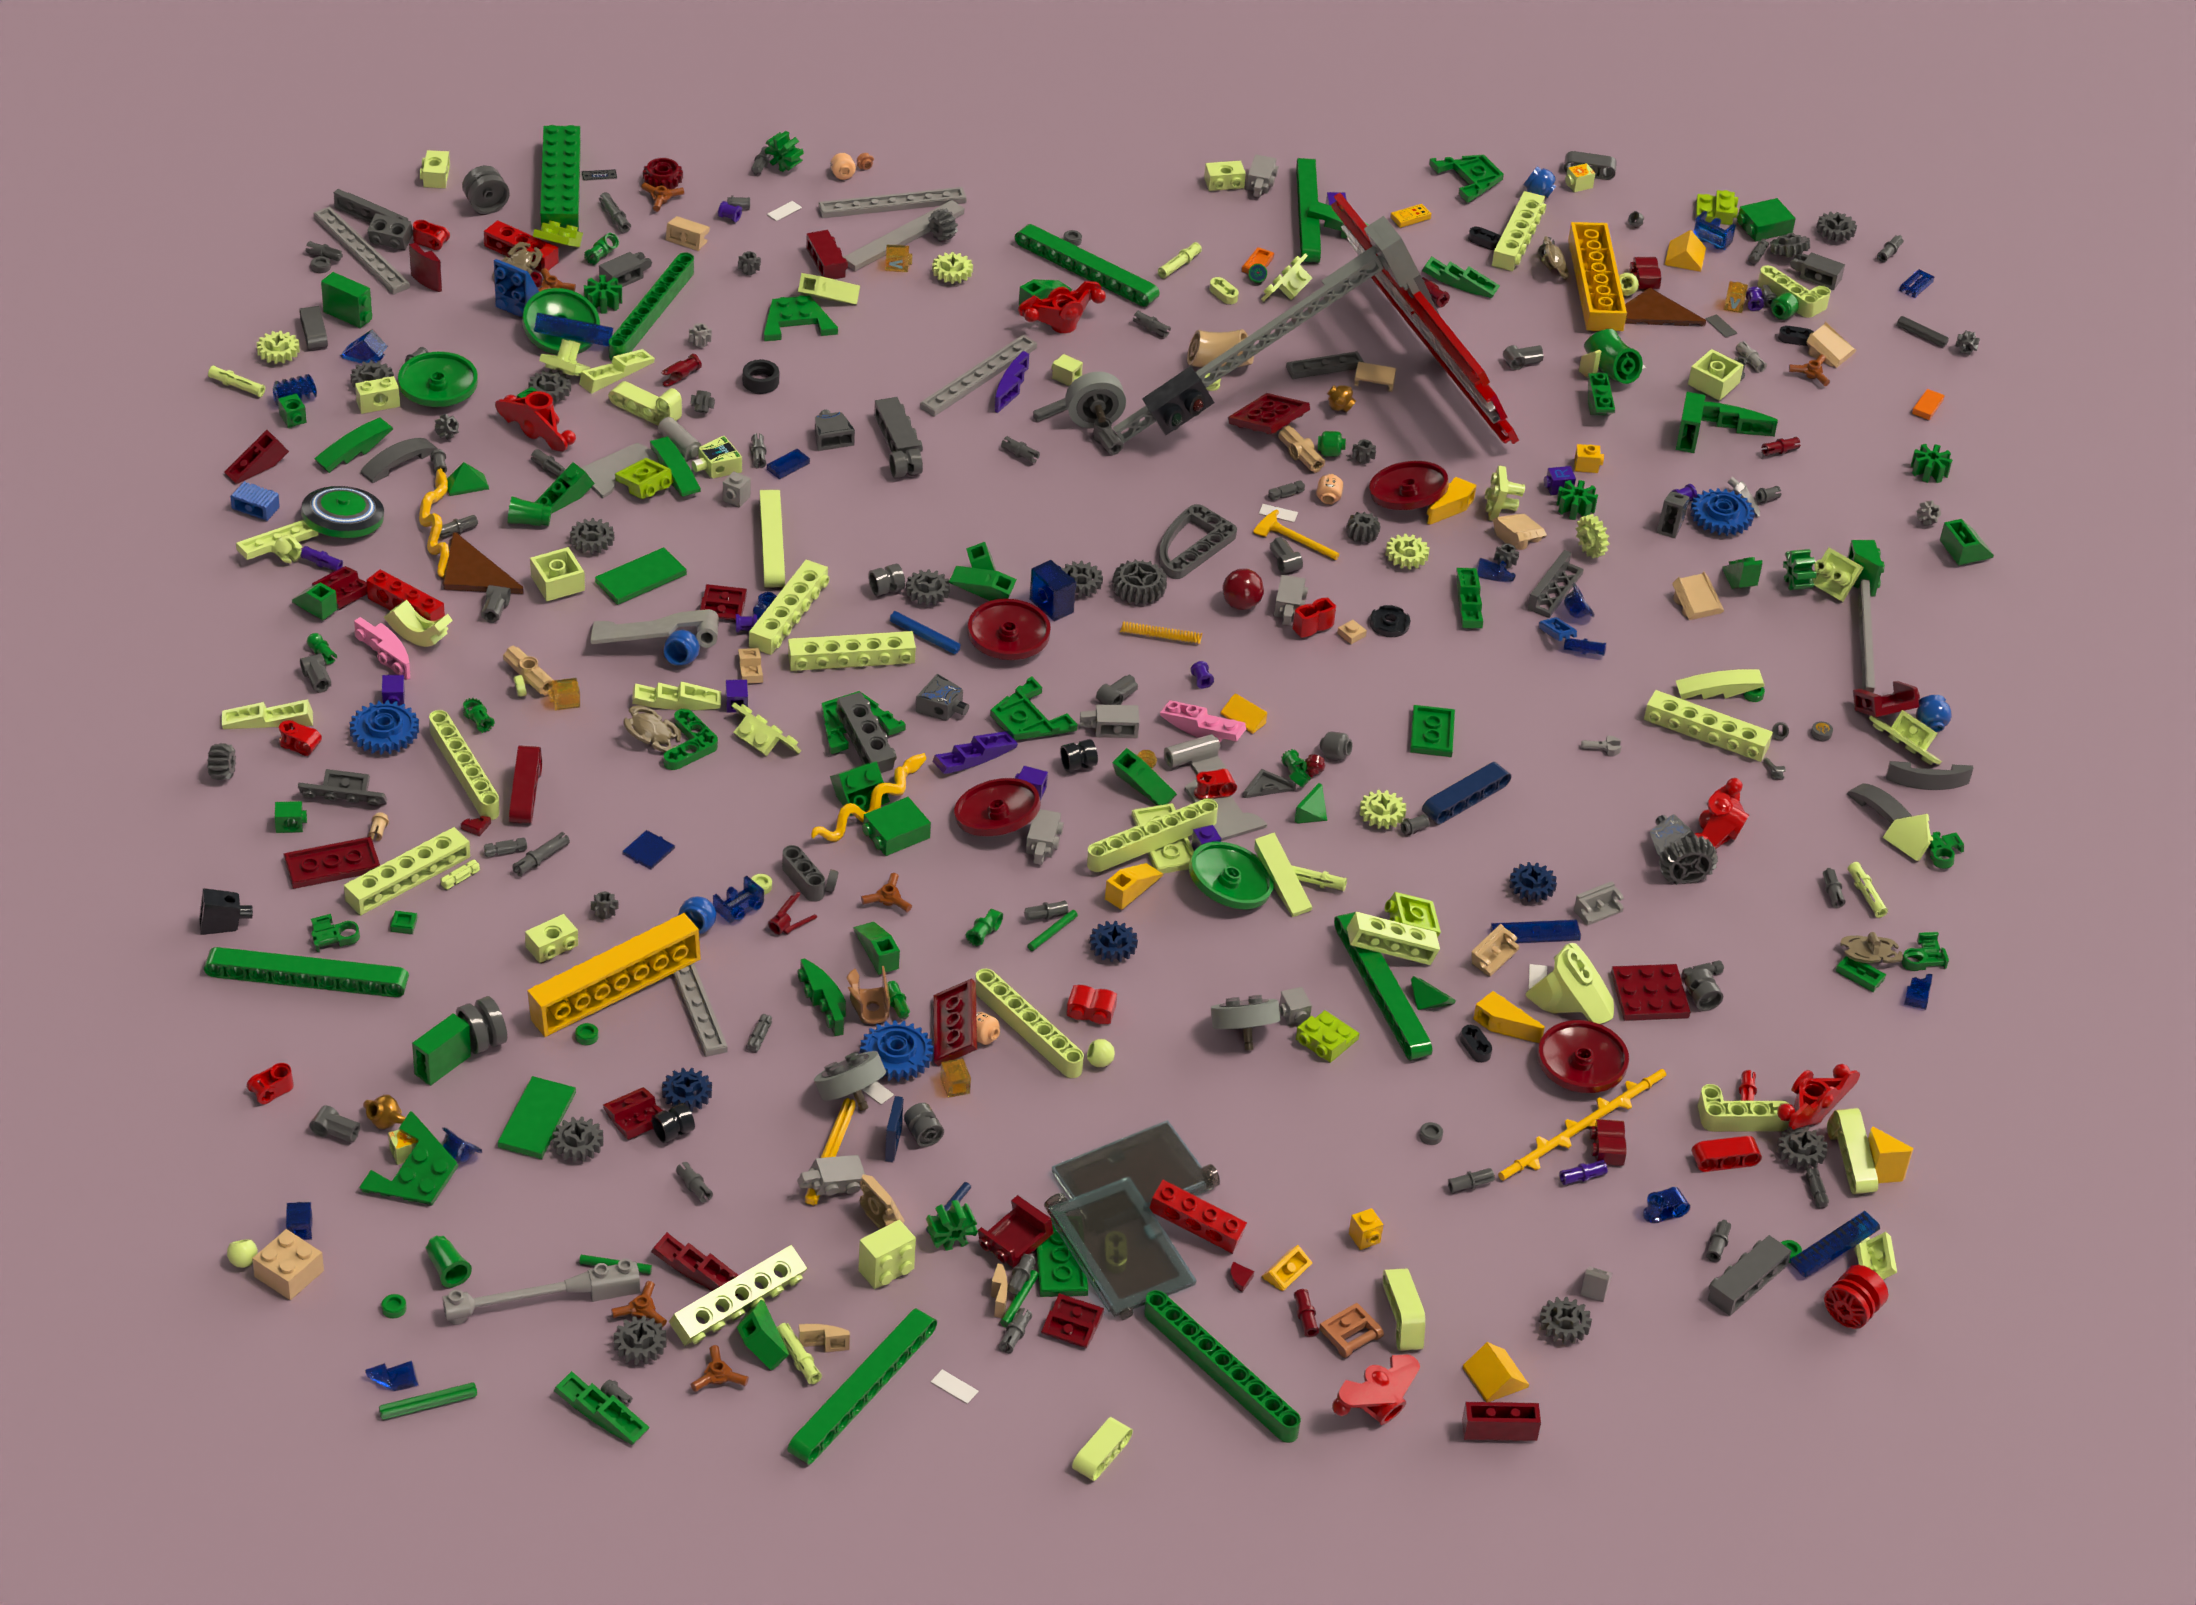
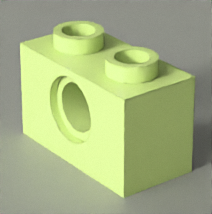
(435, 169)
(1224, 175)
(377, 395)
(551, 938)

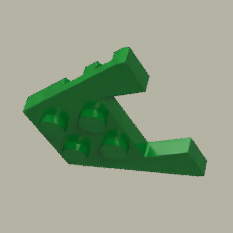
(1475, 170)
(796, 312)
(1023, 719)
(835, 728)
(422, 1173)

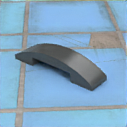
(379, 465)
(1928, 778)
(1880, 801)

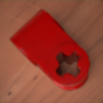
(428, 234)
(300, 739)
(1215, 783)
(272, 1083)

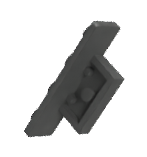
(344, 786)

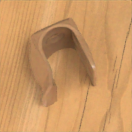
(862, 997)

